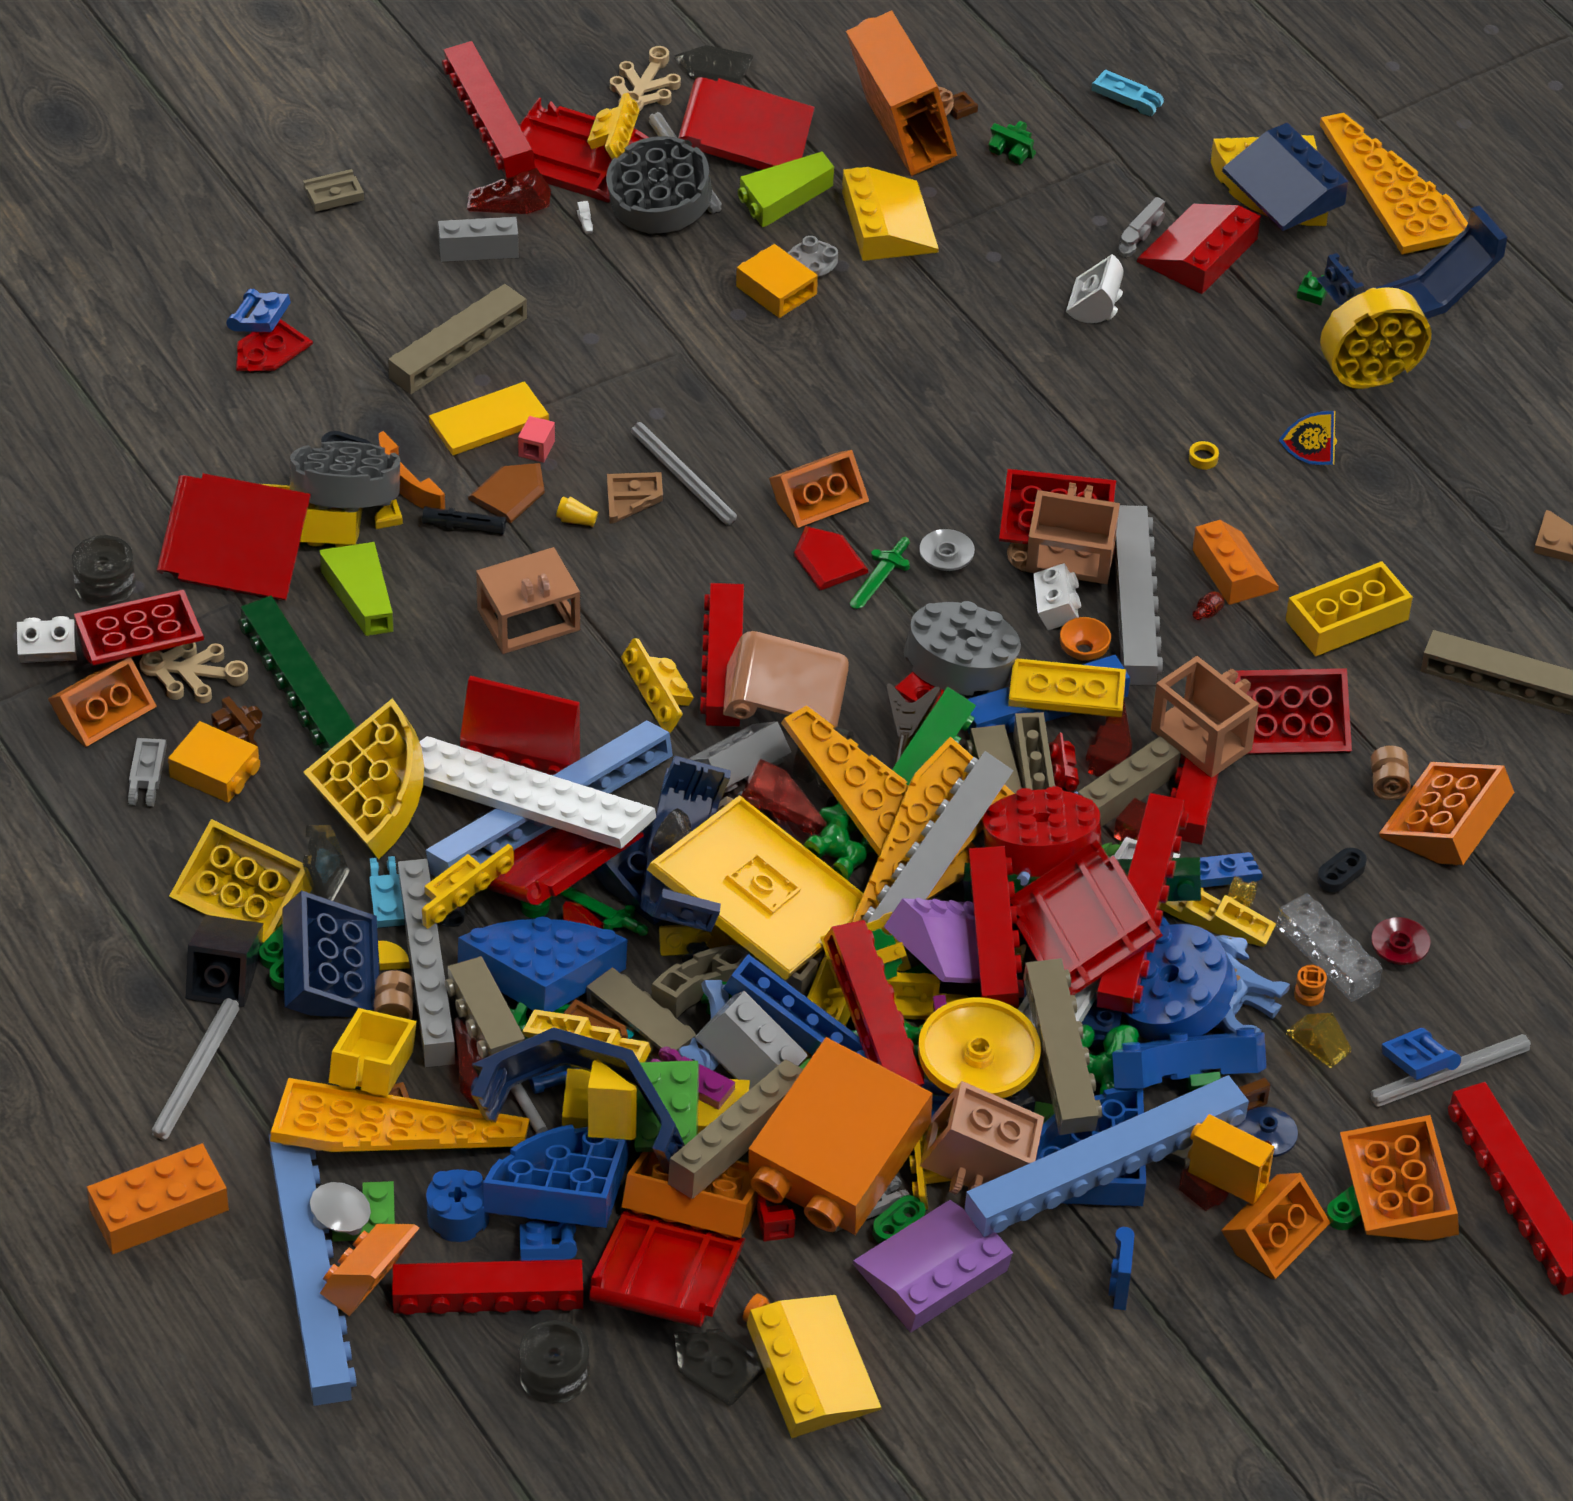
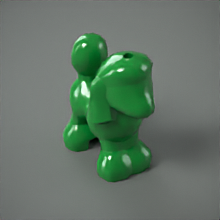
(836, 841)
(1102, 1064)

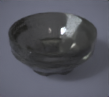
(671, 831)

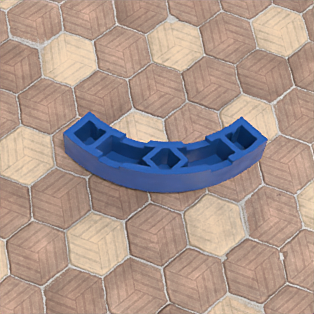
(1182, 1056)

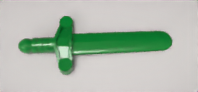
(887, 561)
(615, 919)

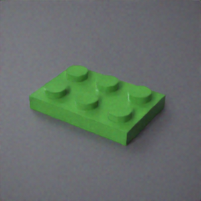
(679, 1090)

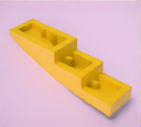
(1223, 918)
(545, 1020)

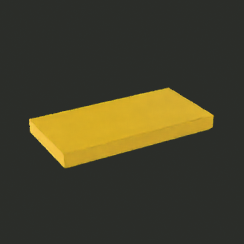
(487, 418)
(1067, 687)

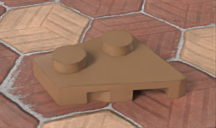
(632, 493)
(1555, 538)

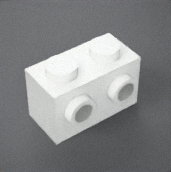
(1056, 596)
(46, 640)

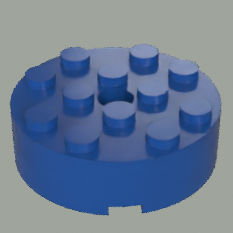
(1185, 985)

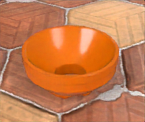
(1085, 632)

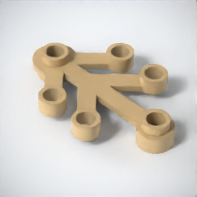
(658, 59)
(160, 665)

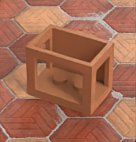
(1073, 533)
(526, 586)
(1213, 719)
(980, 1138)

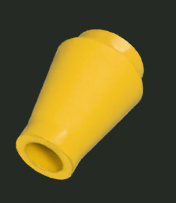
(575, 512)

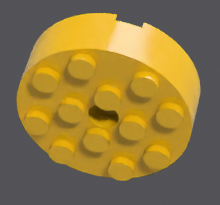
(1375, 337)

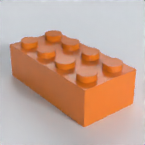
(157, 1198)

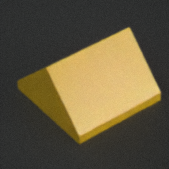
(610, 1104)

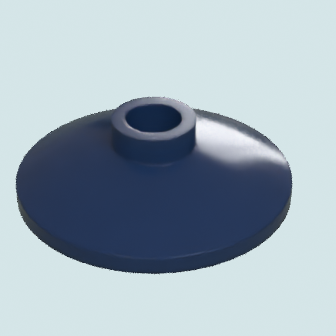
(1282, 1128)

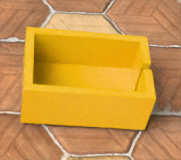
(372, 1052)

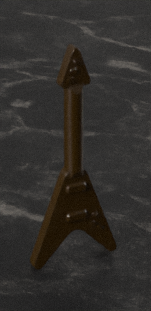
(909, 716)

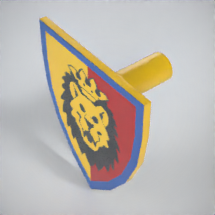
(1312, 438)

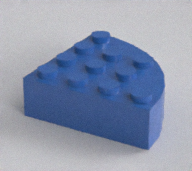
(544, 958)
(1117, 1107)
(559, 1177)

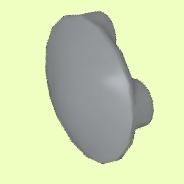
(815, 255)
(339, 1208)

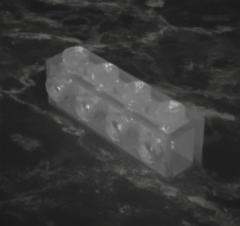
(1329, 947)

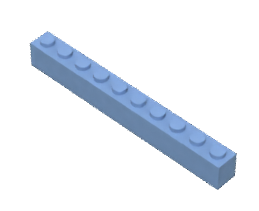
(601, 770)
(1101, 1157)
(309, 1262)

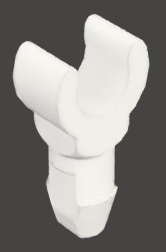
(585, 217)

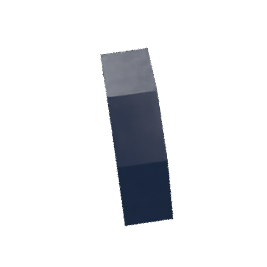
(1443, 278)
(697, 792)
(559, 1048)

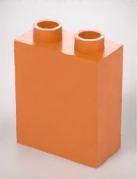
(901, 92)
(839, 1137)

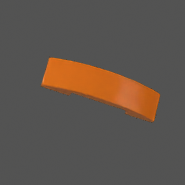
(419, 493)

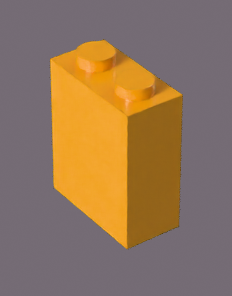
(776, 280)
(214, 762)
(1230, 1158)

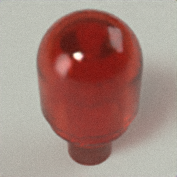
(1209, 605)

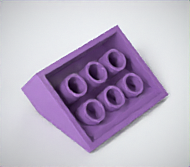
(939, 936)
(933, 1264)

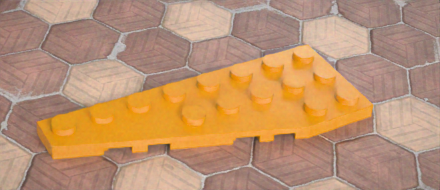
(1405, 204)
(860, 783)
(923, 797)
(355, 1120)

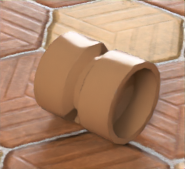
(1390, 772)
(394, 994)

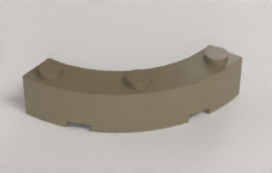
(682, 987)

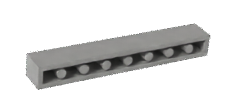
(1135, 596)
(945, 836)
(426, 967)

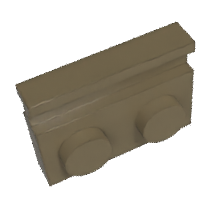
(333, 190)

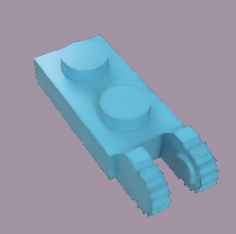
(1127, 92)
(386, 895)

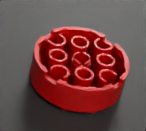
(1041, 827)

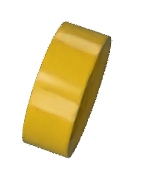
(1203, 464)

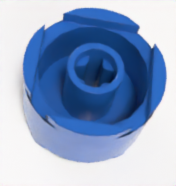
(456, 1205)

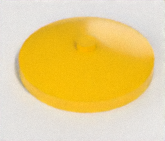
(980, 1045)

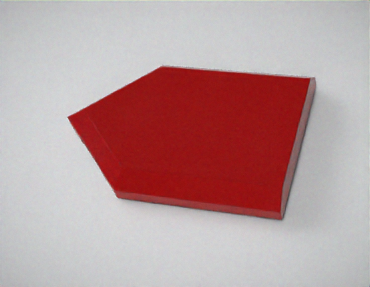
(270, 349)
(828, 558)

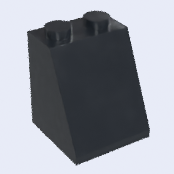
(223, 959)

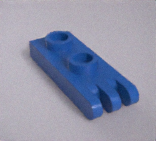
(1223, 868)

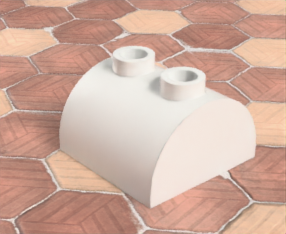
(1097, 292)

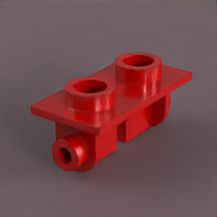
(1063, 763)

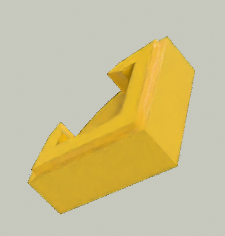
(388, 516)
(392, 956)

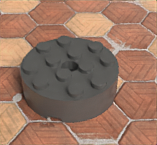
(659, 185)
(345, 475)
(961, 647)

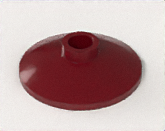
(1400, 940)

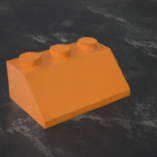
(819, 488)
(1231, 562)
(103, 701)
(1277, 1225)
(366, 1264)

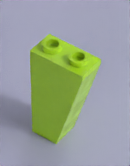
(785, 187)
(360, 585)

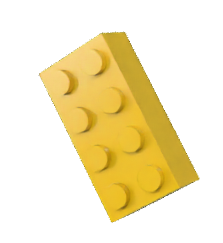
(1348, 608)

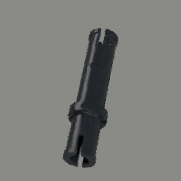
(466, 520)

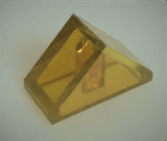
(1321, 1037)

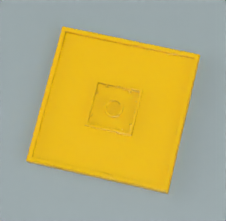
(768, 885)

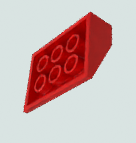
(1202, 244)
(1021, 496)
(137, 627)
(1300, 710)
(521, 726)

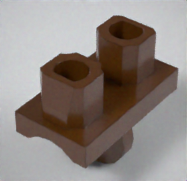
(242, 720)

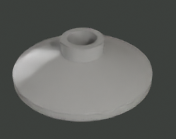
(947, 549)

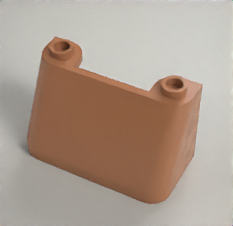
(783, 678)

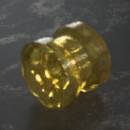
(1243, 891)

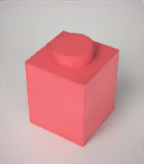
(536, 439)

